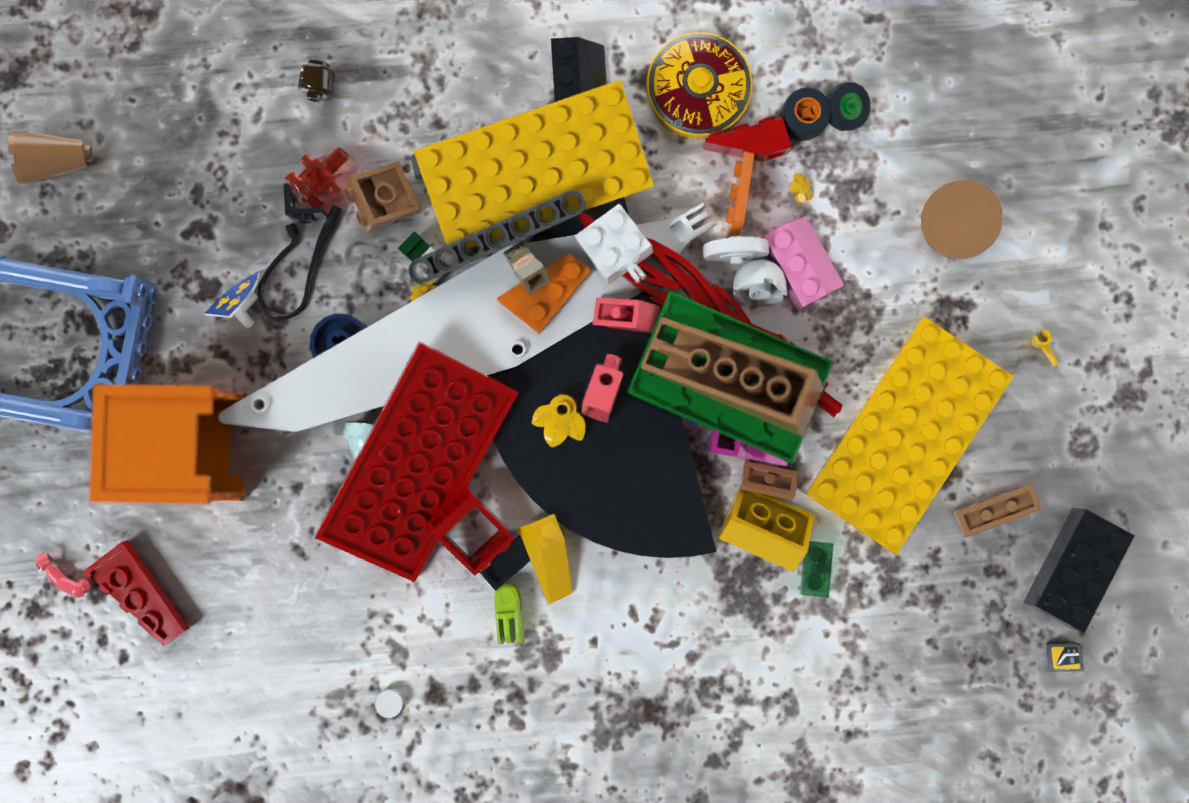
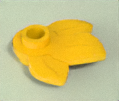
(557, 424)

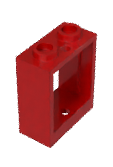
(452, 514)

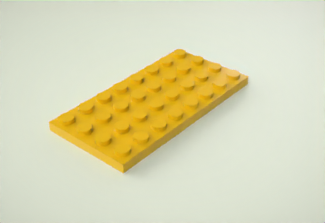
(532, 157)
(909, 435)

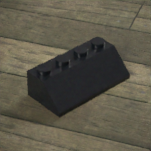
(576, 66)

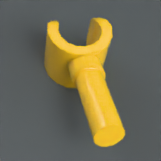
(1045, 346)

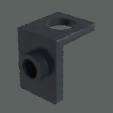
(303, 215)

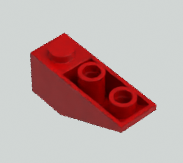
(766, 140)

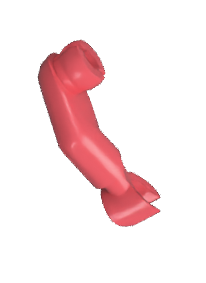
(59, 580)

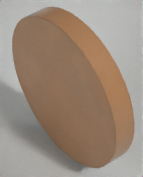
(961, 219)

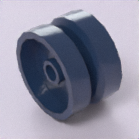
(332, 331)

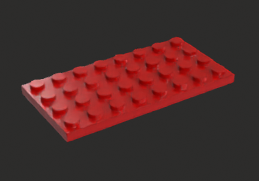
(415, 461)

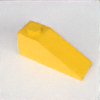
(548, 556)

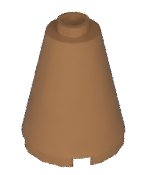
(45, 156)

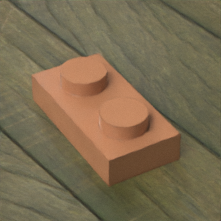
(769, 480)

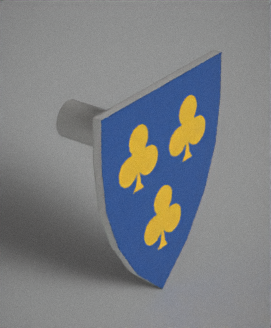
(237, 301)

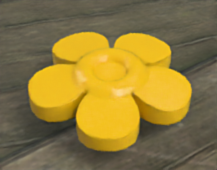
(801, 188)
(419, 290)

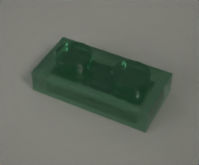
(817, 569)

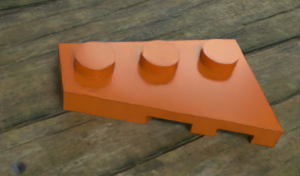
(739, 194)
(541, 306)

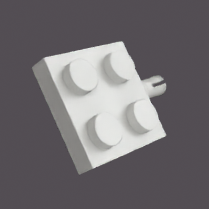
(615, 245)

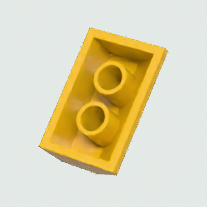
(768, 528)

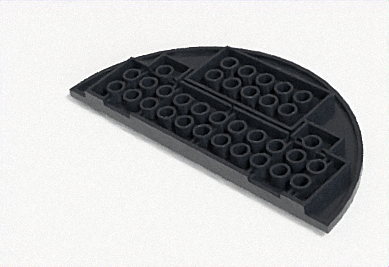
(627, 478)

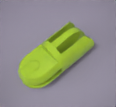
(508, 615)

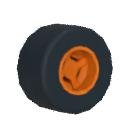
(812, 106)

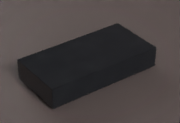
(506, 564)

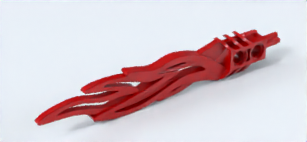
(699, 291)

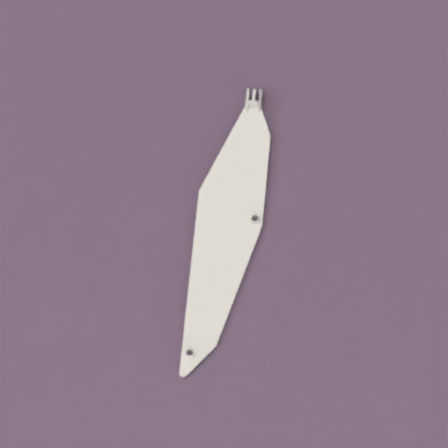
(452, 318)

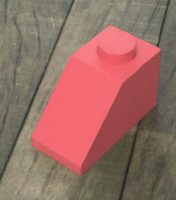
(625, 314)

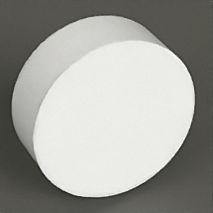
(389, 703)

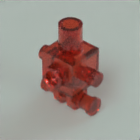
(318, 176)

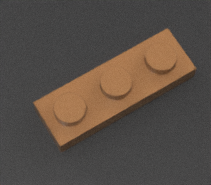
(997, 510)

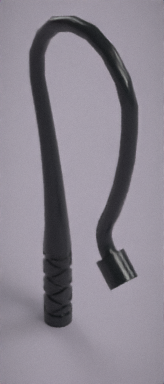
(292, 232)

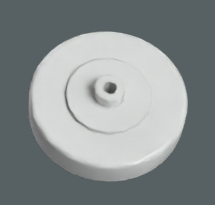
(735, 249)

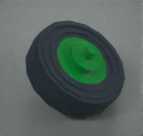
(848, 106)

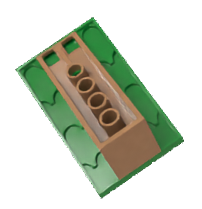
(730, 377)

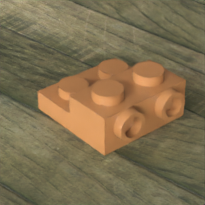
(381, 196)

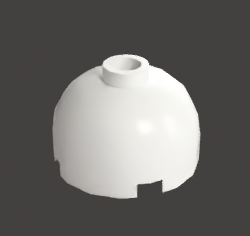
(760, 282)

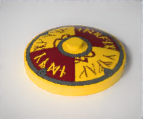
(699, 85)

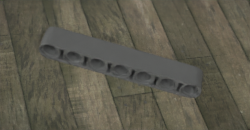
(486, 246)

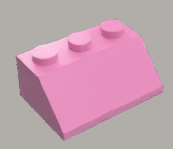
(803, 262)

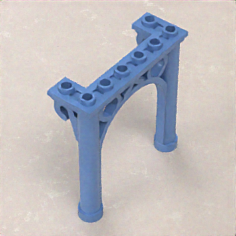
(138, 321)

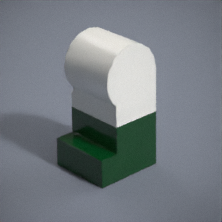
(416, 247)

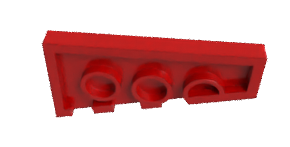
(134, 587)

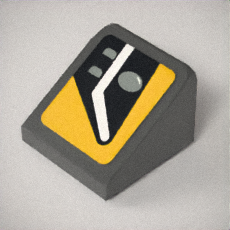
(1064, 657)

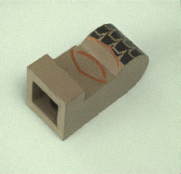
(526, 267)

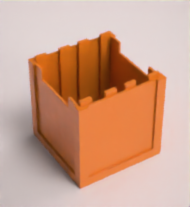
(161, 445)

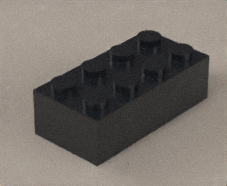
(1079, 569)

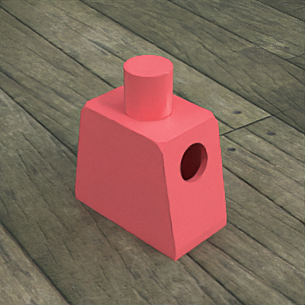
(599, 397)

